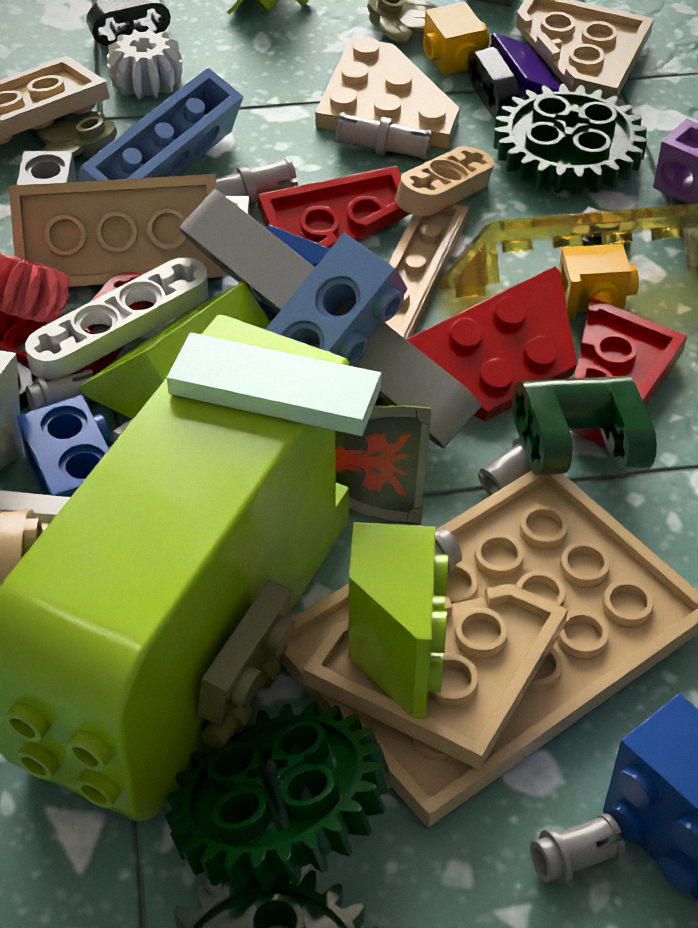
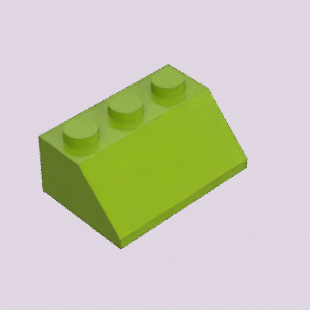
(140, 372)

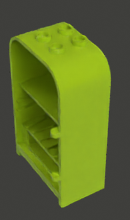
(149, 581)

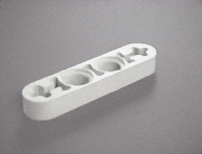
(65, 346)

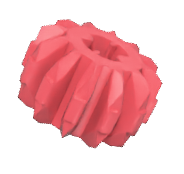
(32, 289)

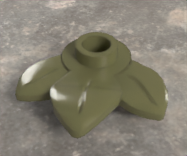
(399, 17)
(82, 134)

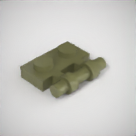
(245, 665)

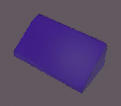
(524, 64)

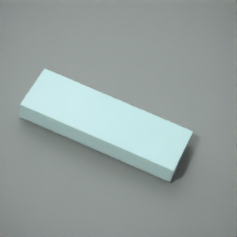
(275, 383)

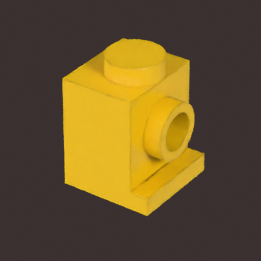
(596, 273)

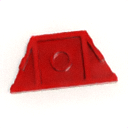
(505, 341)

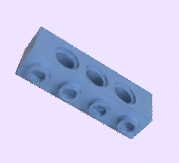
(171, 134)
(342, 275)

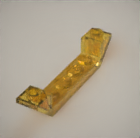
(479, 261)

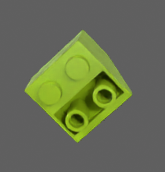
(398, 610)

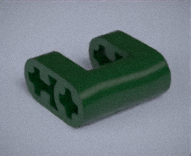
(552, 407)

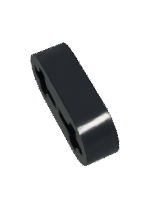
(127, 17)
(492, 79)

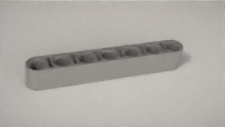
(274, 275)

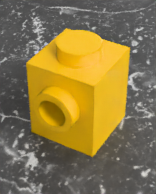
(451, 35)

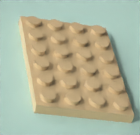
(563, 547)

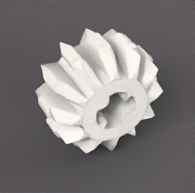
(144, 63)

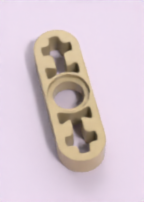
(444, 181)

